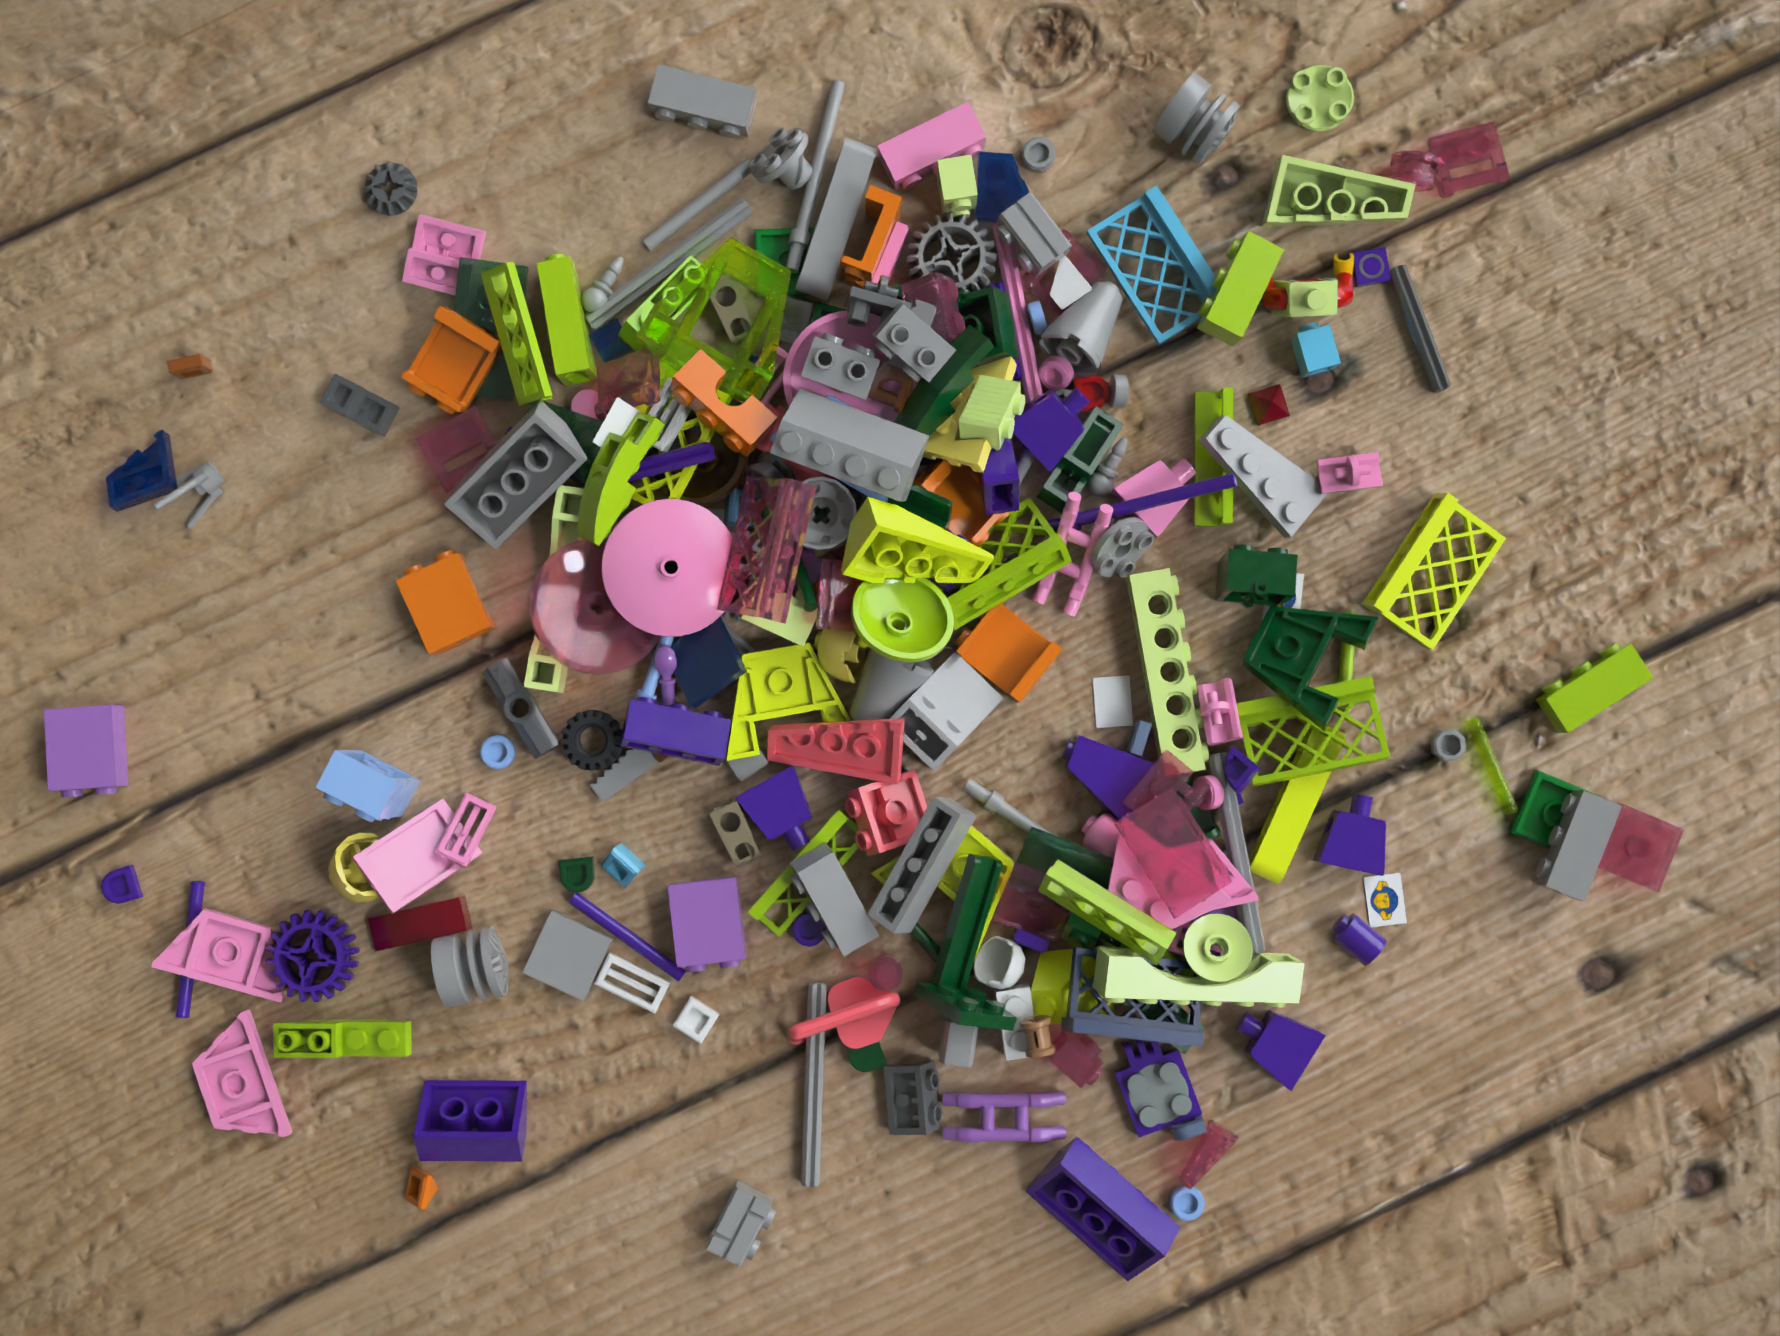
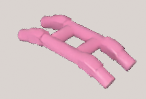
(1084, 571)

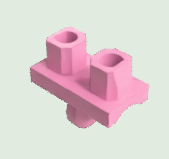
(1349, 473)
(1219, 712)

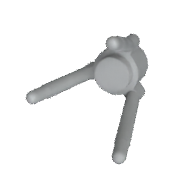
(204, 479)

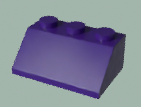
(472, 1121)

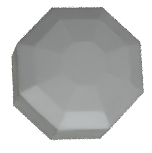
(1448, 745)

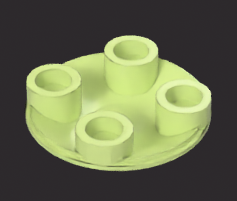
(1320, 97)

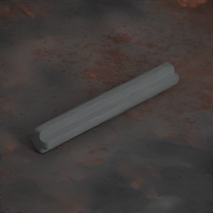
(1419, 329)

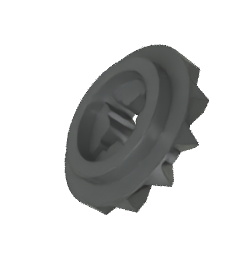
(400, 199)

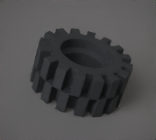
(574, 730)

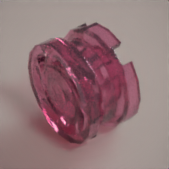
(1414, 168)

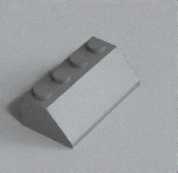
(850, 445)
(516, 475)

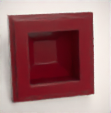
(1268, 405)

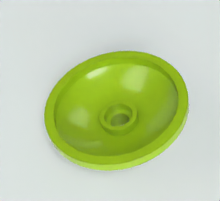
(915, 608)

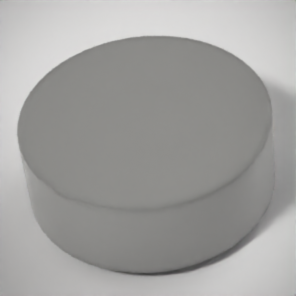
(1038, 154)
(1118, 391)

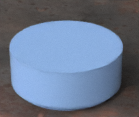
(1037, 317)
(498, 752)
(1186, 1203)

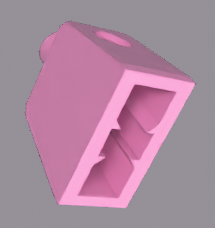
(1153, 480)

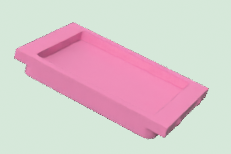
(405, 860)

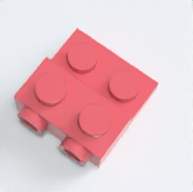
(886, 813)

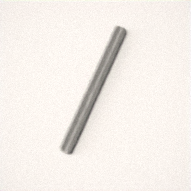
(669, 263)
(1237, 850)
(813, 1090)

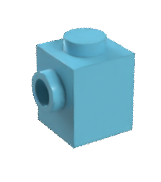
(1315, 349)

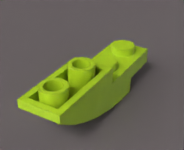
(607, 487)
(342, 1038)

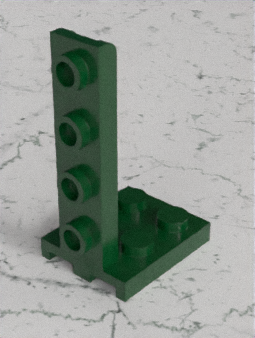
(948, 984)

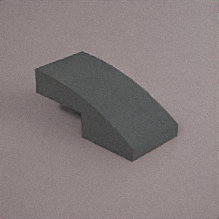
(359, 405)

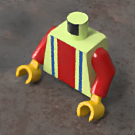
(1312, 296)

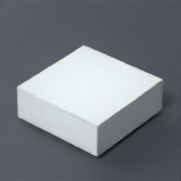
(696, 1019)

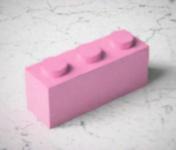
(918, 149)

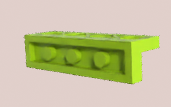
(516, 334)
(1216, 507)
(784, 881)
(1107, 911)

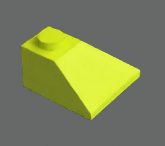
(1052, 982)

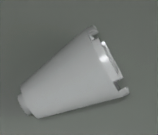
(1084, 329)
(886, 686)

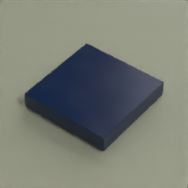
(706, 662)

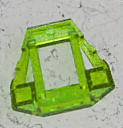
(672, 339)

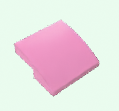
(437, 250)

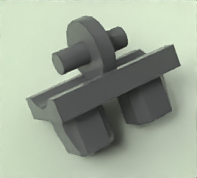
(873, 299)

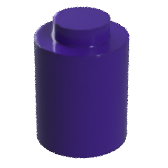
(1358, 938)

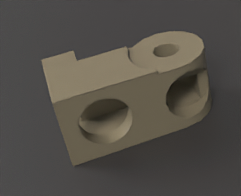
(731, 309)
(735, 831)

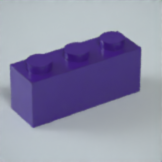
(675, 731)

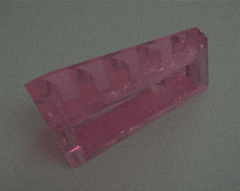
(1207, 1152)

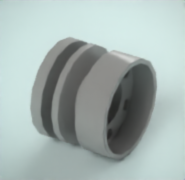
(1196, 118)
(839, 501)
(463, 968)

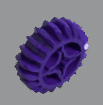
(284, 952)

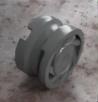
(768, 466)

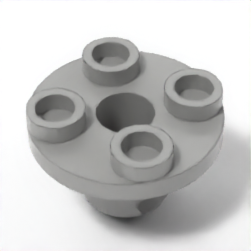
(783, 159)
(1121, 547)

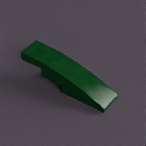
(930, 401)

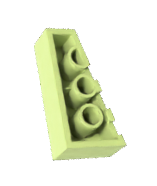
(1331, 195)

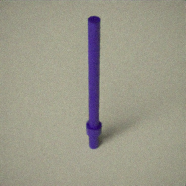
(1154, 500)

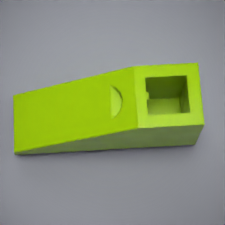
(635, 321)

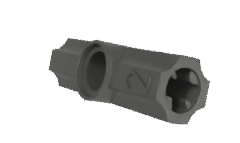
(509, 689)

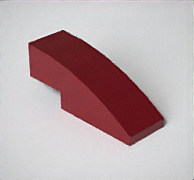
(420, 923)

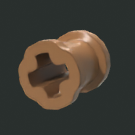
(1038, 1036)

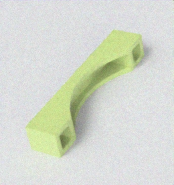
(542, 669)
(1268, 979)

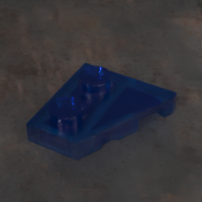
(997, 185)
(143, 476)

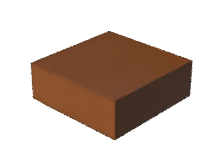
(190, 366)

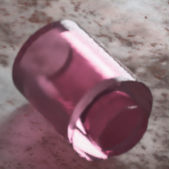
(885, 972)

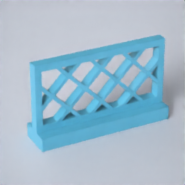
(1177, 243)

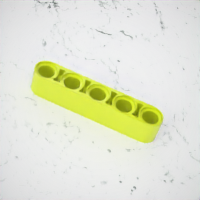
(1291, 811)

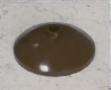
(716, 481)

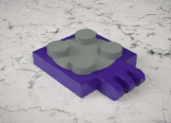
(1156, 1088)

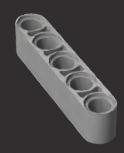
(836, 219)

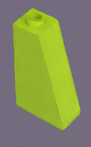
(566, 321)

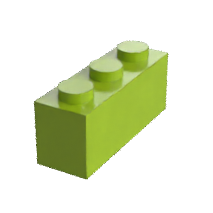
(1239, 288)
(1593, 687)

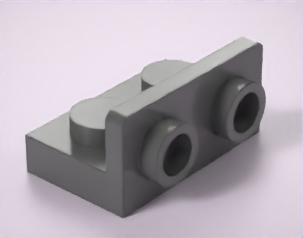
(912, 1098)

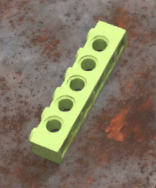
(1152, 657)

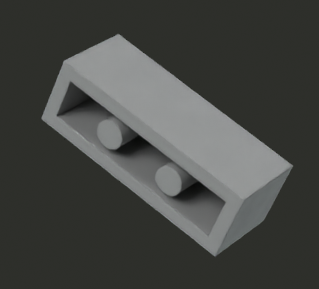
(702, 101)
(1577, 844)
(832, 900)

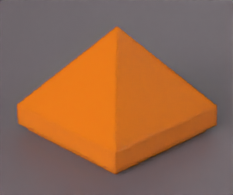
(420, 1188)

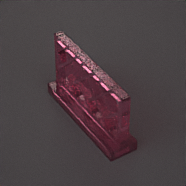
(779, 550)

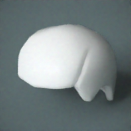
(999, 963)

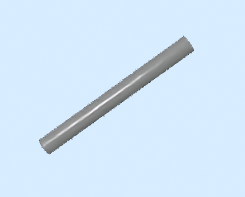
(697, 205)

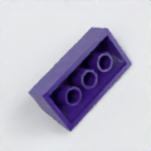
(1103, 1209)

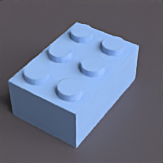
(367, 784)

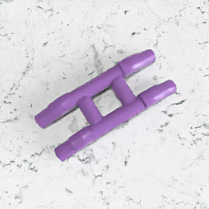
(987, 1102)

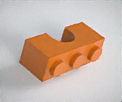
(739, 425)

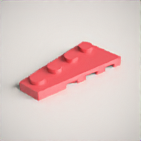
(843, 747)

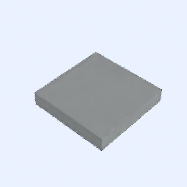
(568, 955)

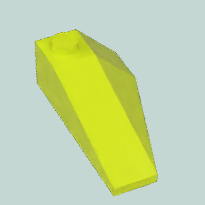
(899, 544)

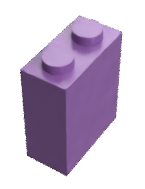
(86, 749)
(707, 923)

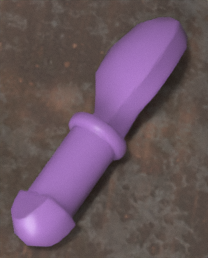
(666, 663)

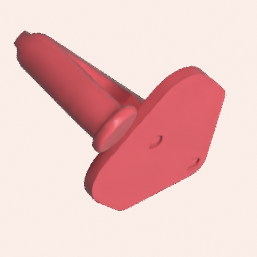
(856, 1012)

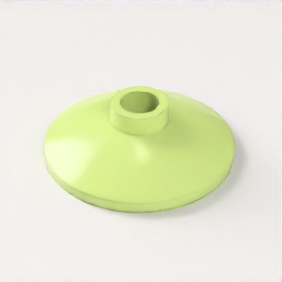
(1229, 937)

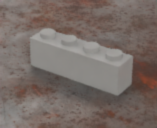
(921, 865)

